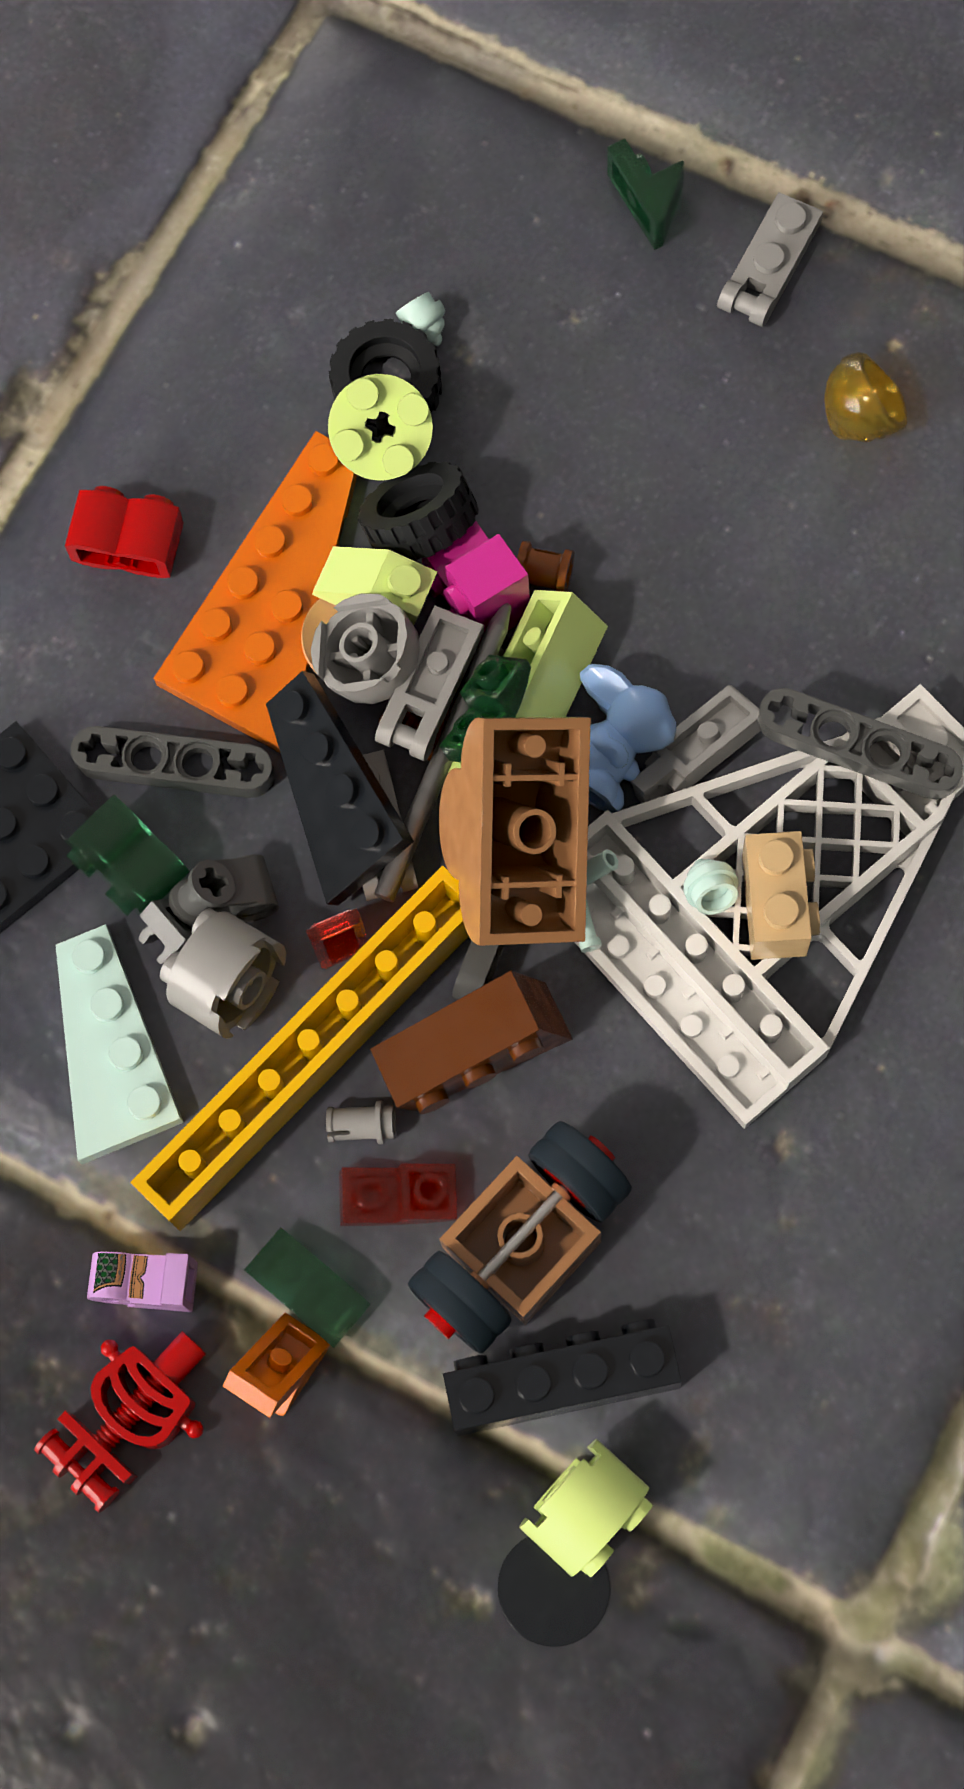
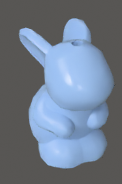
(635, 723)

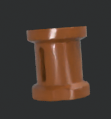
(547, 567)

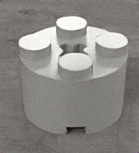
(223, 972)

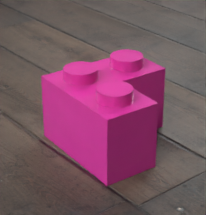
(480, 577)

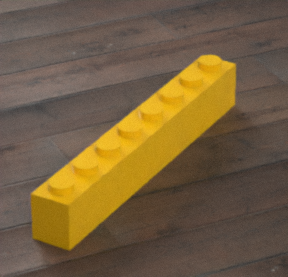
(305, 1052)

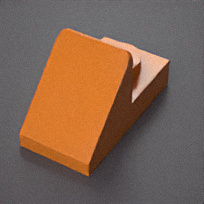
(277, 1366)

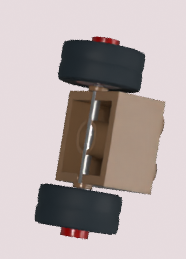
(521, 1238)

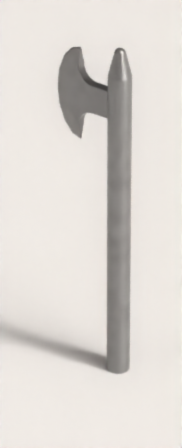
(439, 764)

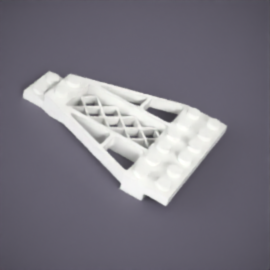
(695, 980)

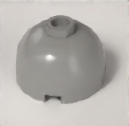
(365, 649)

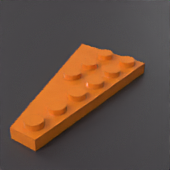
(250, 625)

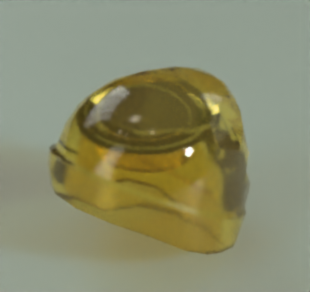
(863, 400)

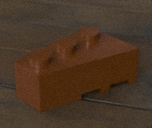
(470, 1042)

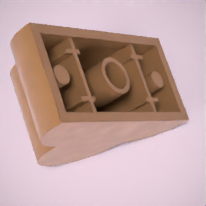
(520, 829)

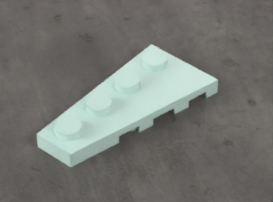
(111, 1059)

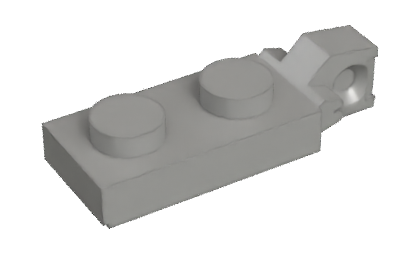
(699, 745)

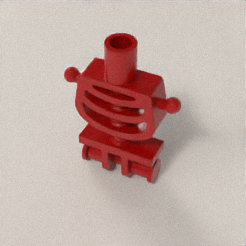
(166, 1374)

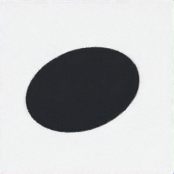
(546, 1601)

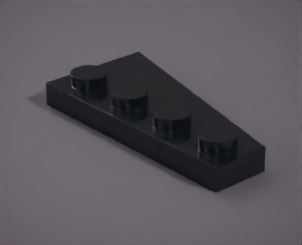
(338, 797)

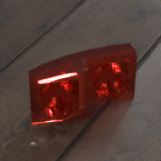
(398, 1195)

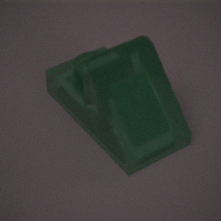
(647, 195)

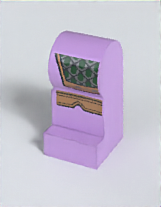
(143, 1280)

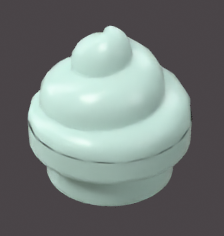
(425, 315)
(711, 886)

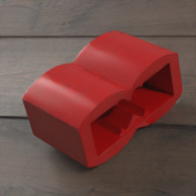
(124, 532)

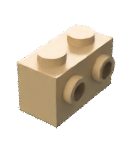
(777, 895)

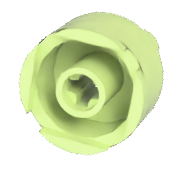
(394, 453)
(587, 1510)

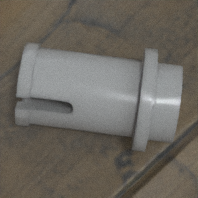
(361, 1123)

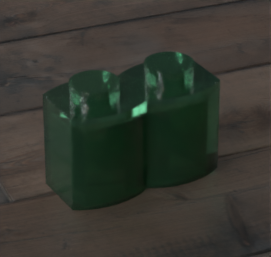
(125, 857)

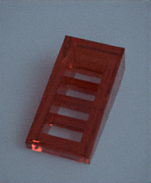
(337, 937)

